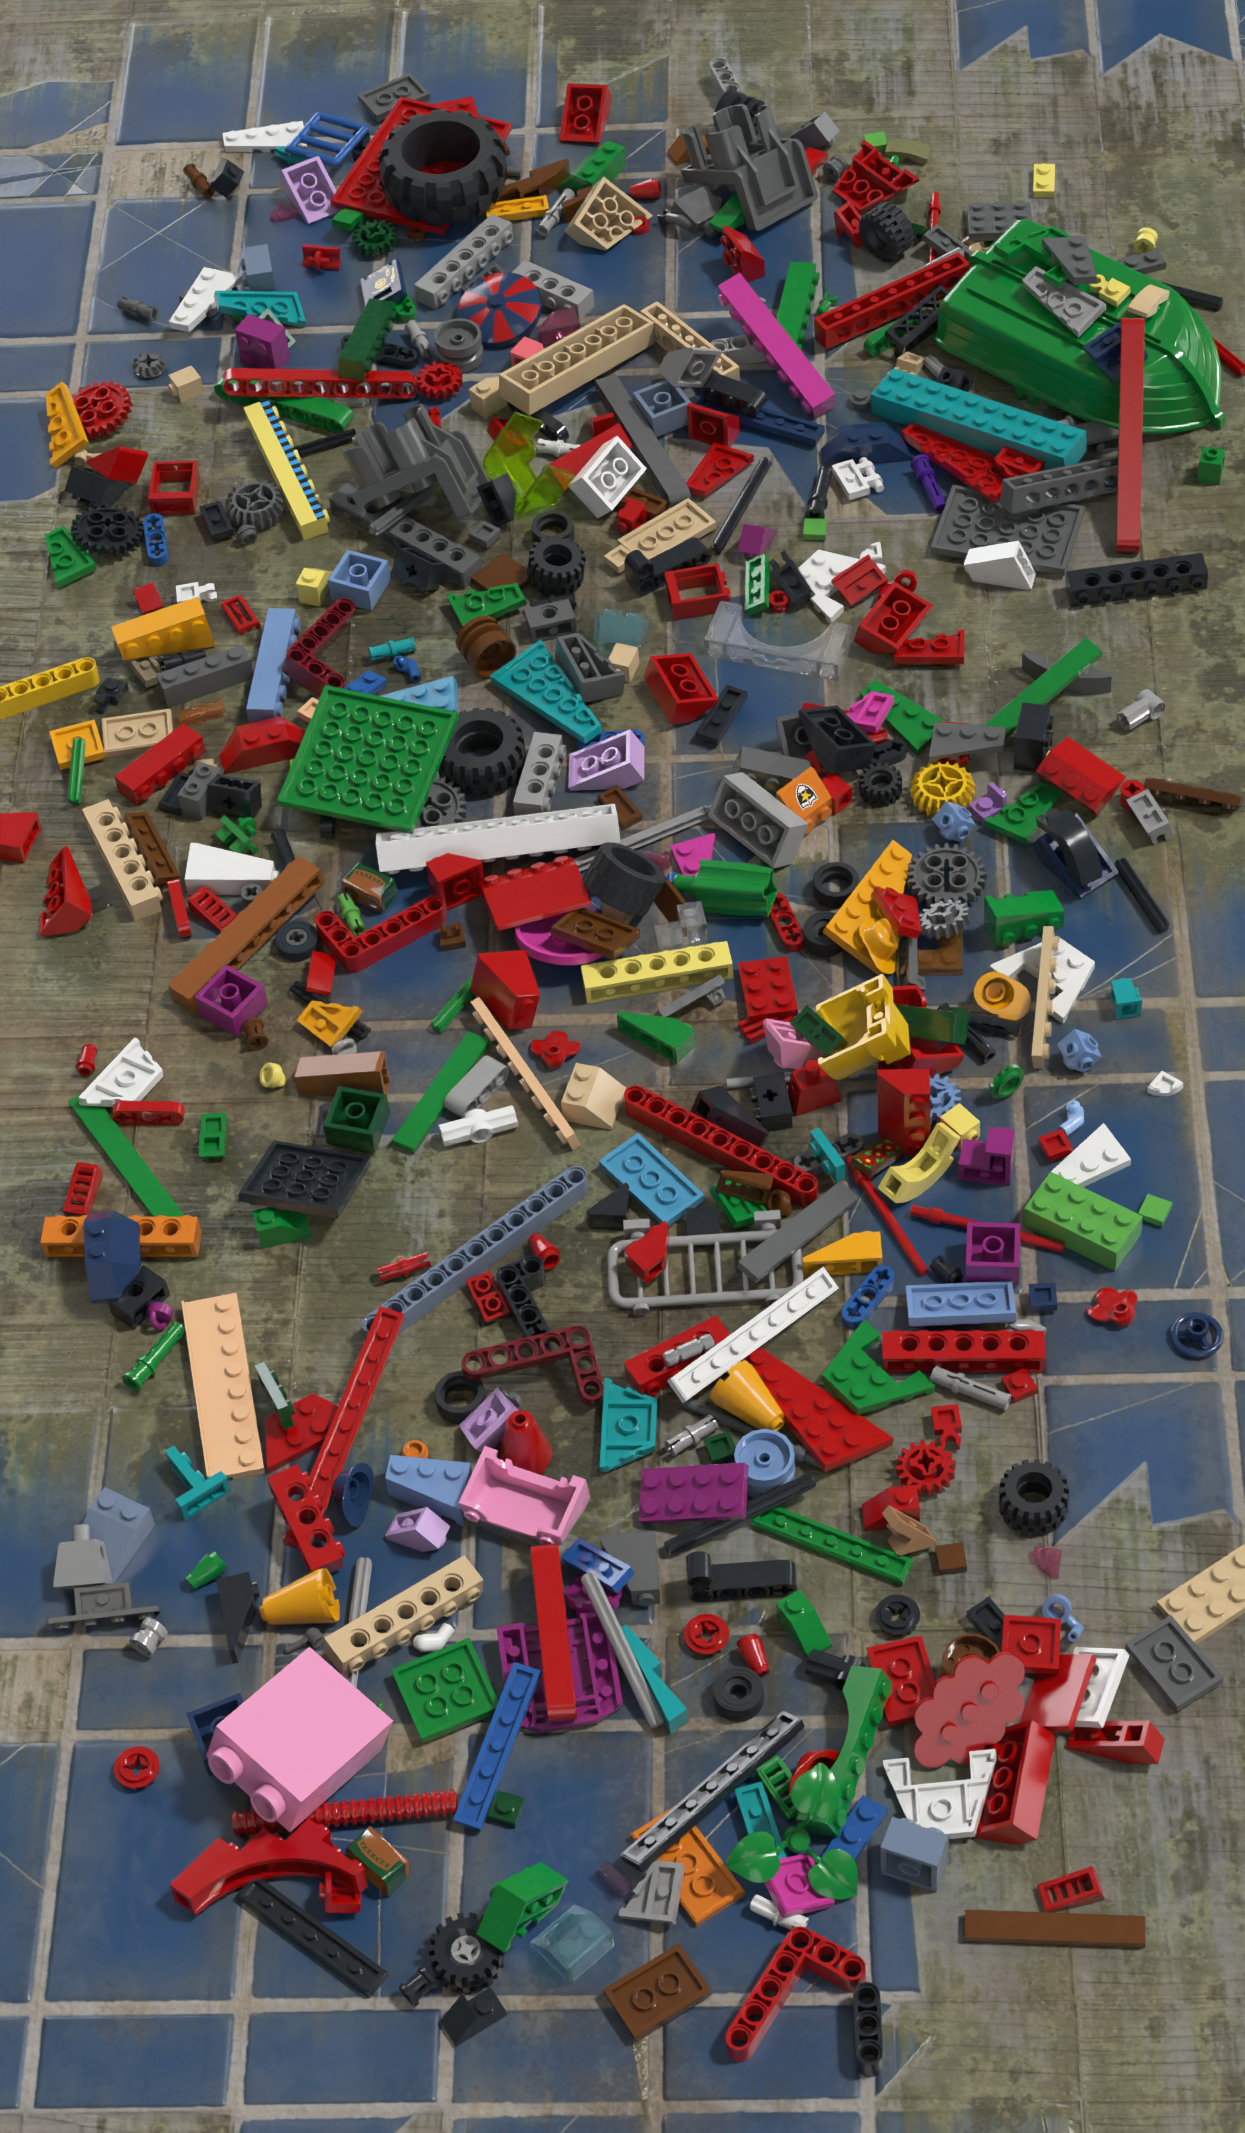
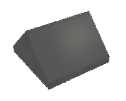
(792, 736)

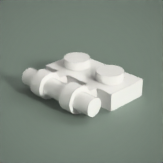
(852, 481)

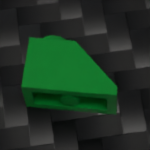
(280, 1226)
(802, 1623)

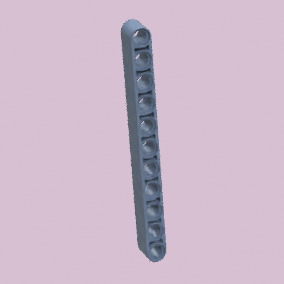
(489, 1244)

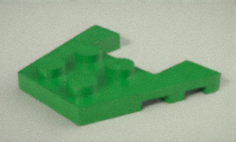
(1033, 246)
(863, 1382)

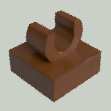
(451, 936)

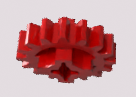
(439, 380)
(937, 1461)

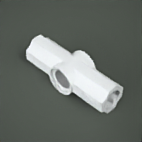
(478, 1125)

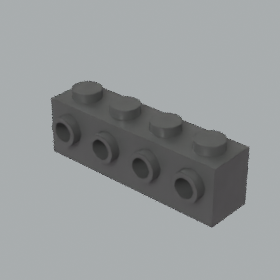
(205, 676)

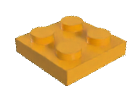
(63, 738)

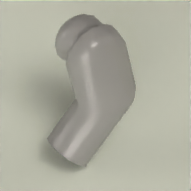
(1025, 1324)

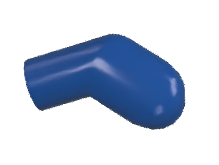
(408, 666)

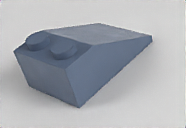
(120, 1525)

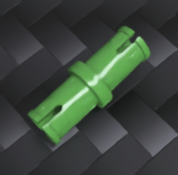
(350, 914)

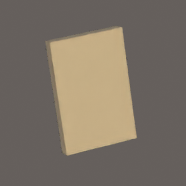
(135, 732)

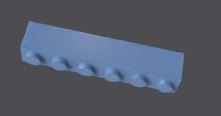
(269, 680)

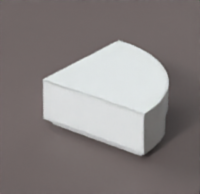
(875, 553)
(1164, 1085)

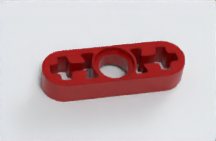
(179, 908)
(783, 931)
(133, 1112)

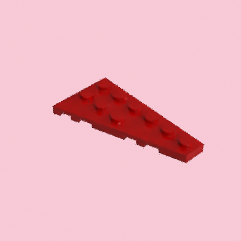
(958, 458)
(815, 1417)

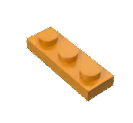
(519, 208)

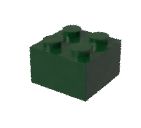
(356, 1119)

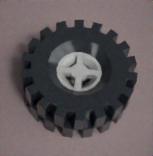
(460, 1940)

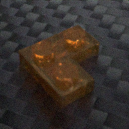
(945, 960)

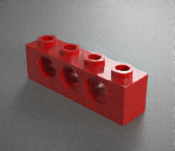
(641, 1367)
(283, 1487)

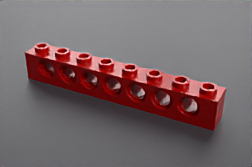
(887, 302)

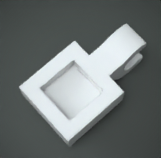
(192, 590)

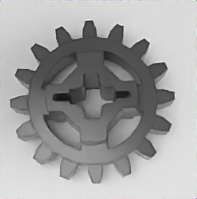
(944, 919)

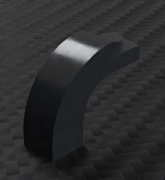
(1075, 844)

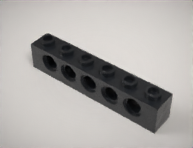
(1136, 579)

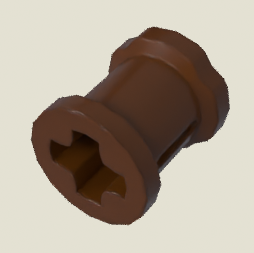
(255, 1033)

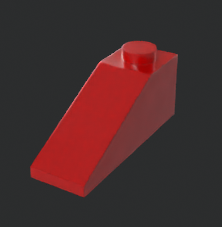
(1120, 1740)

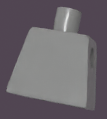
(81, 1561)

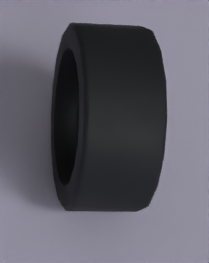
(552, 519)
(832, 871)
(452, 1381)

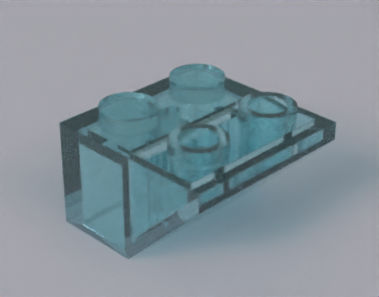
(620, 628)

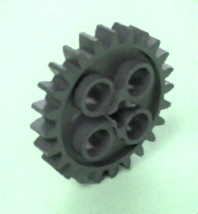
(441, 813)
(966, 875)

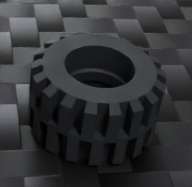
(886, 231)
(556, 565)
(1039, 1479)

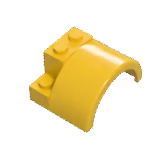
(869, 1025)

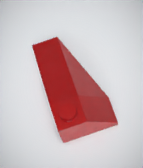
(66, 899)

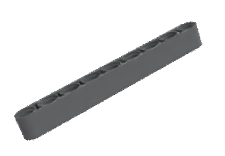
(643, 440)

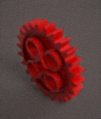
(102, 407)

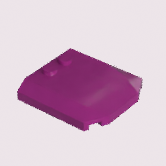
(593, 1671)

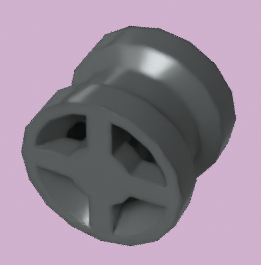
(835, 167)

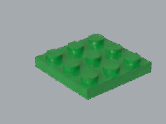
(445, 1690)

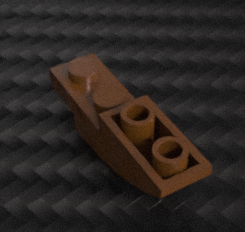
(540, 183)

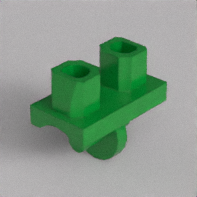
(245, 828)

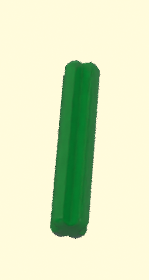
(76, 771)
(453, 1007)

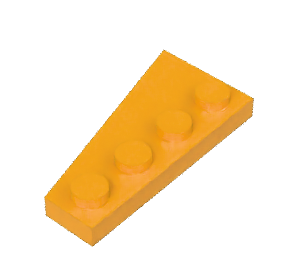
(64, 425)

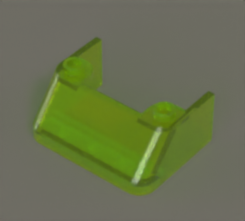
(512, 455)

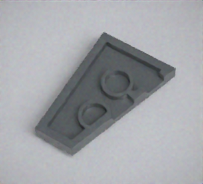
(1074, 258)
(962, 739)

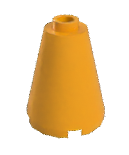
(748, 1398)
(303, 1601)

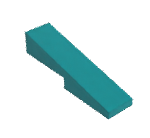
(672, 1709)

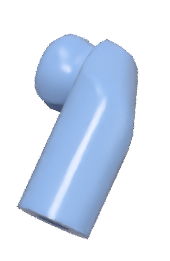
(1075, 1118)

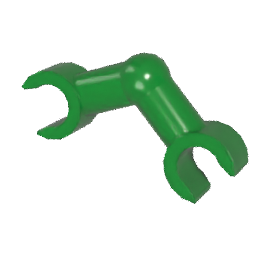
(827, 303)

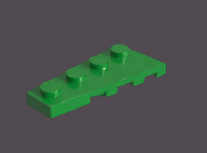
(906, 718)

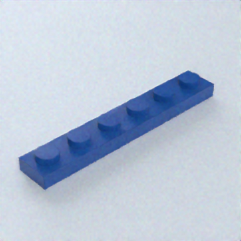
(497, 1747)

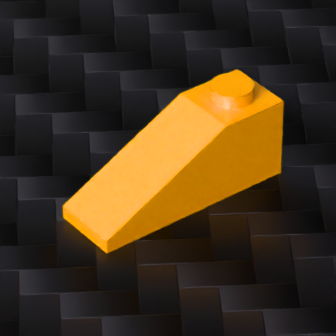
(850, 1255)

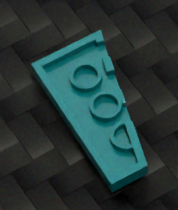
(283, 305)

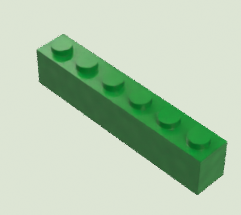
(796, 300)

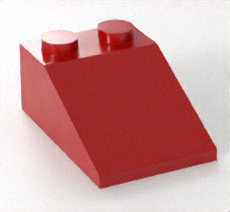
(585, 113)

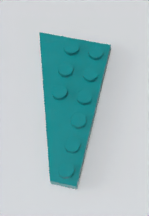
(546, 689)

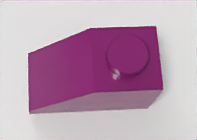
(755, 540)

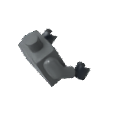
(693, 211)

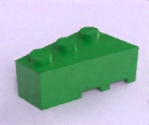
(1021, 917)
(518, 1902)

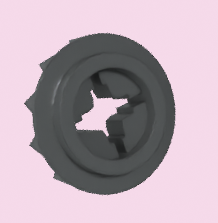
(157, 366)

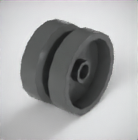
(459, 343)

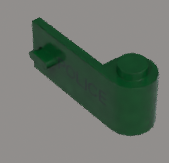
(936, 1024)

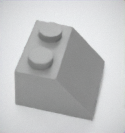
(689, 366)

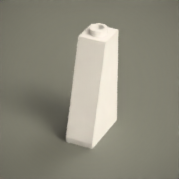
(225, 870)

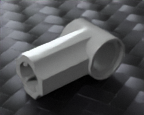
(1145, 706)

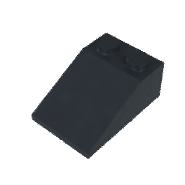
(837, 739)

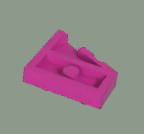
(871, 711)

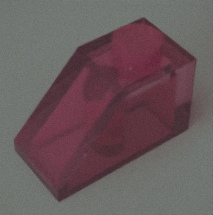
(558, 326)

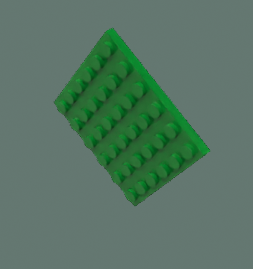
(368, 759)

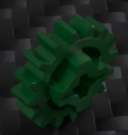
(375, 238)

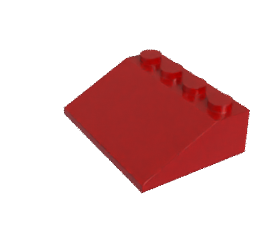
(534, 893)

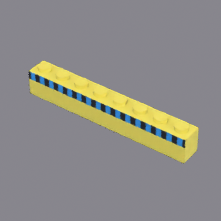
(286, 470)

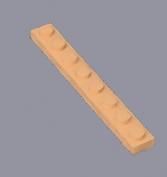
(528, 1081)

